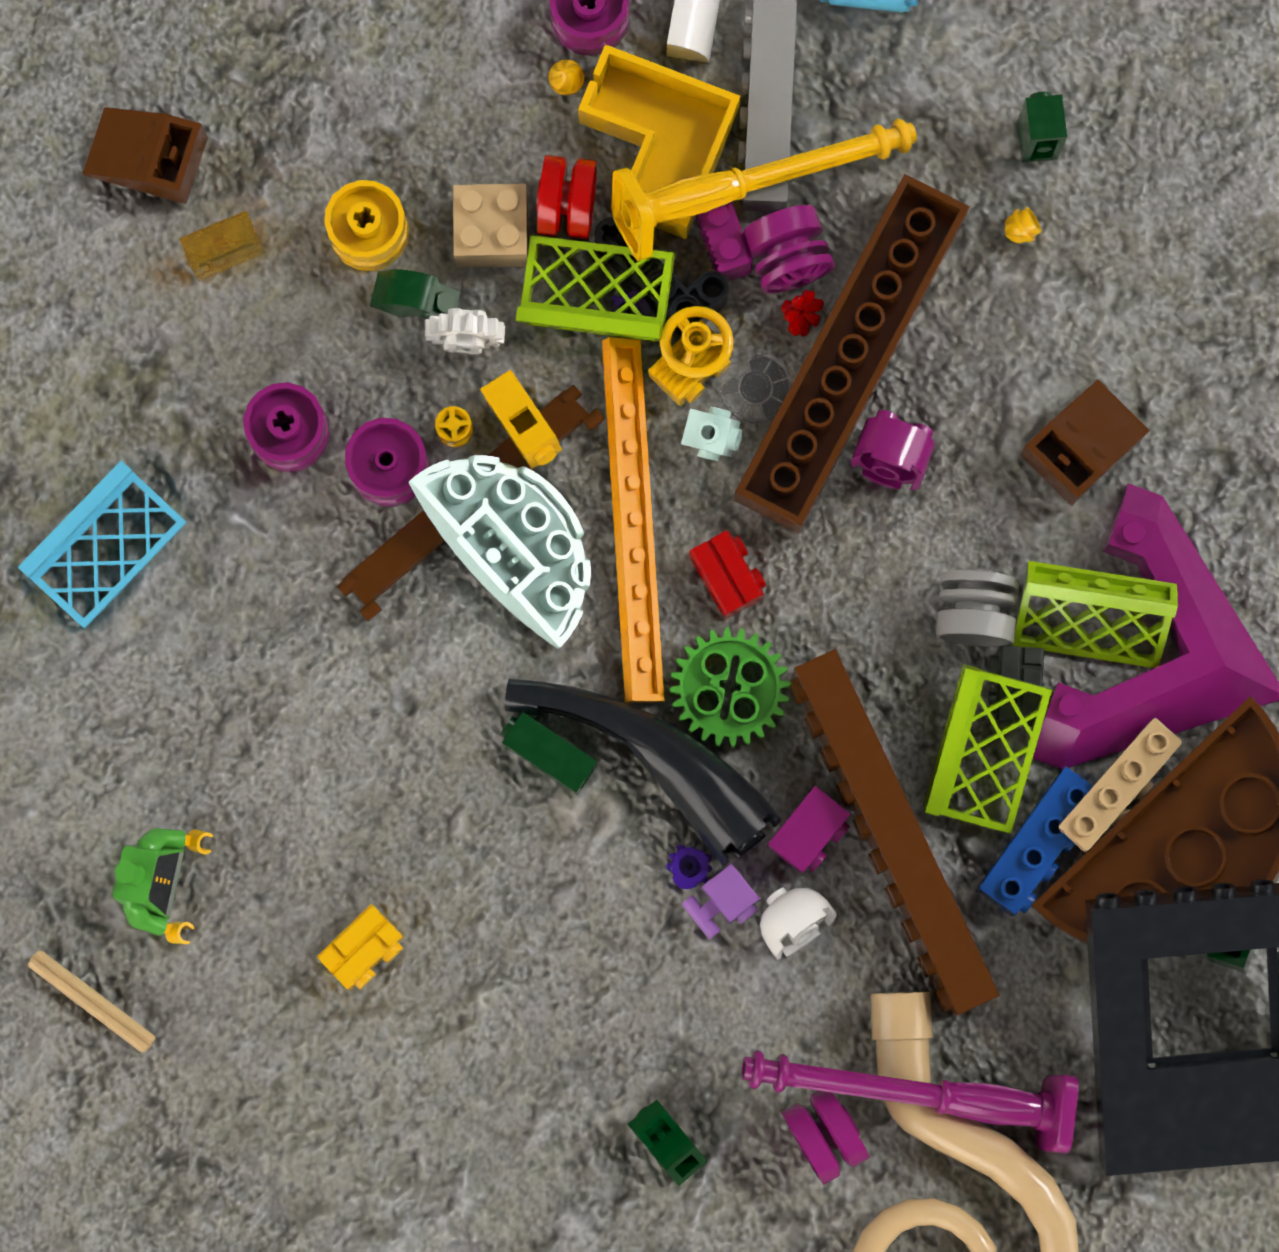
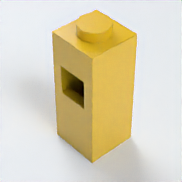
(521, 420)

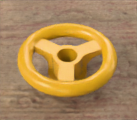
(692, 329)

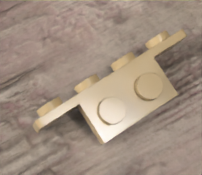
(1120, 784)

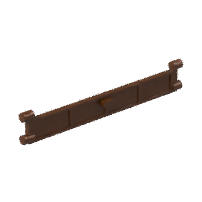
(420, 535)

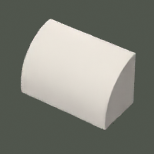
(692, 29)

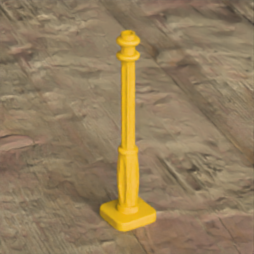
(640, 211)

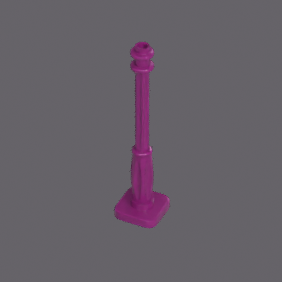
(1049, 1111)

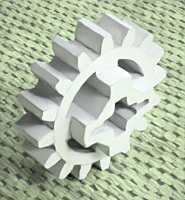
(464, 331)

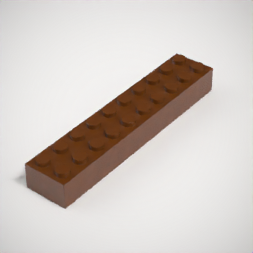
(851, 354)
(893, 834)

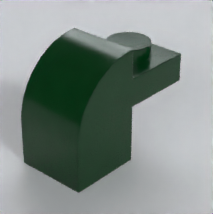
(412, 294)
(667, 1142)

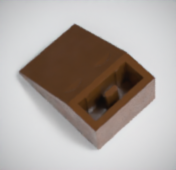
(147, 152)
(1084, 442)

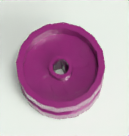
(589, 24)
(277, 407)
(374, 445)
(829, 1132)

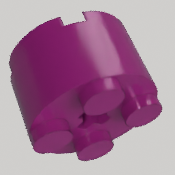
(893, 451)

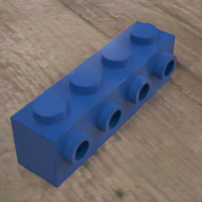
(1034, 847)

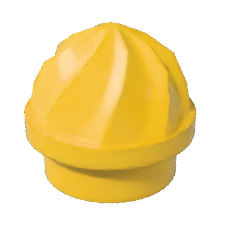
(566, 77)
(1022, 226)

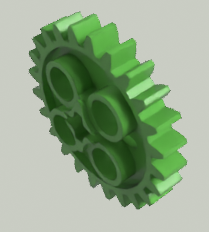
(762, 694)

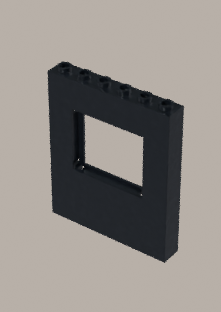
(1188, 1106)

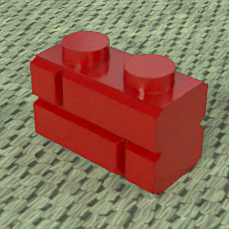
(727, 573)

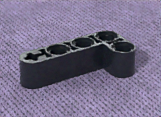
(679, 296)

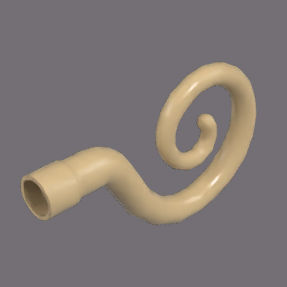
(902, 1034)

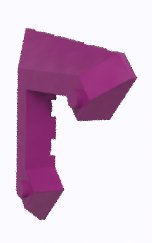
(1205, 684)

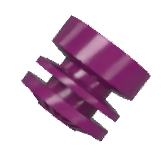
(788, 249)

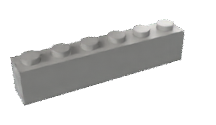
(769, 95)

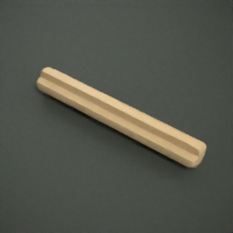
(91, 1001)

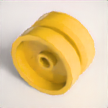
(384, 220)

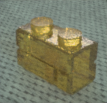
(222, 245)

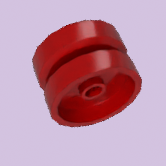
(566, 197)

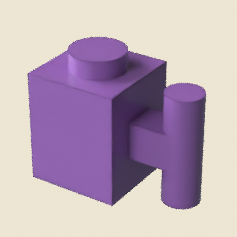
(727, 895)

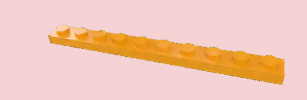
(632, 521)

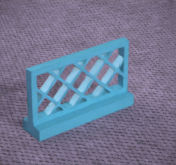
(79, 521)

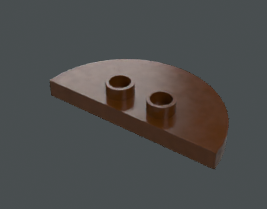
(1196, 828)

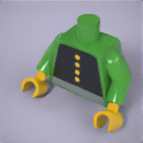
(150, 877)

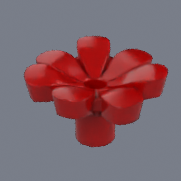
(801, 312)

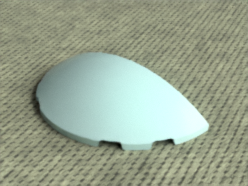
(512, 538)

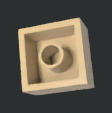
(490, 225)

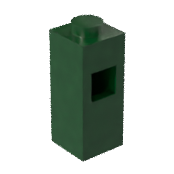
(548, 752)

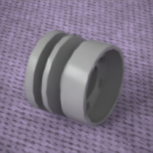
(977, 602)

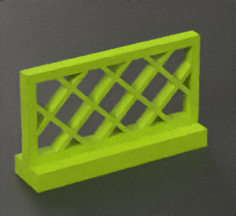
(590, 320)
(1099, 593)
(954, 742)

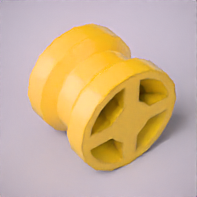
(452, 419)

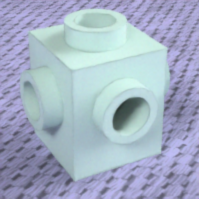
(700, 433)

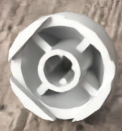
(794, 919)

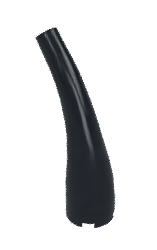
(700, 784)

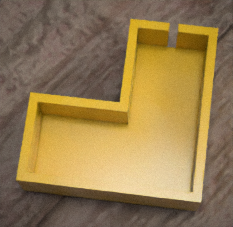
(664, 112)

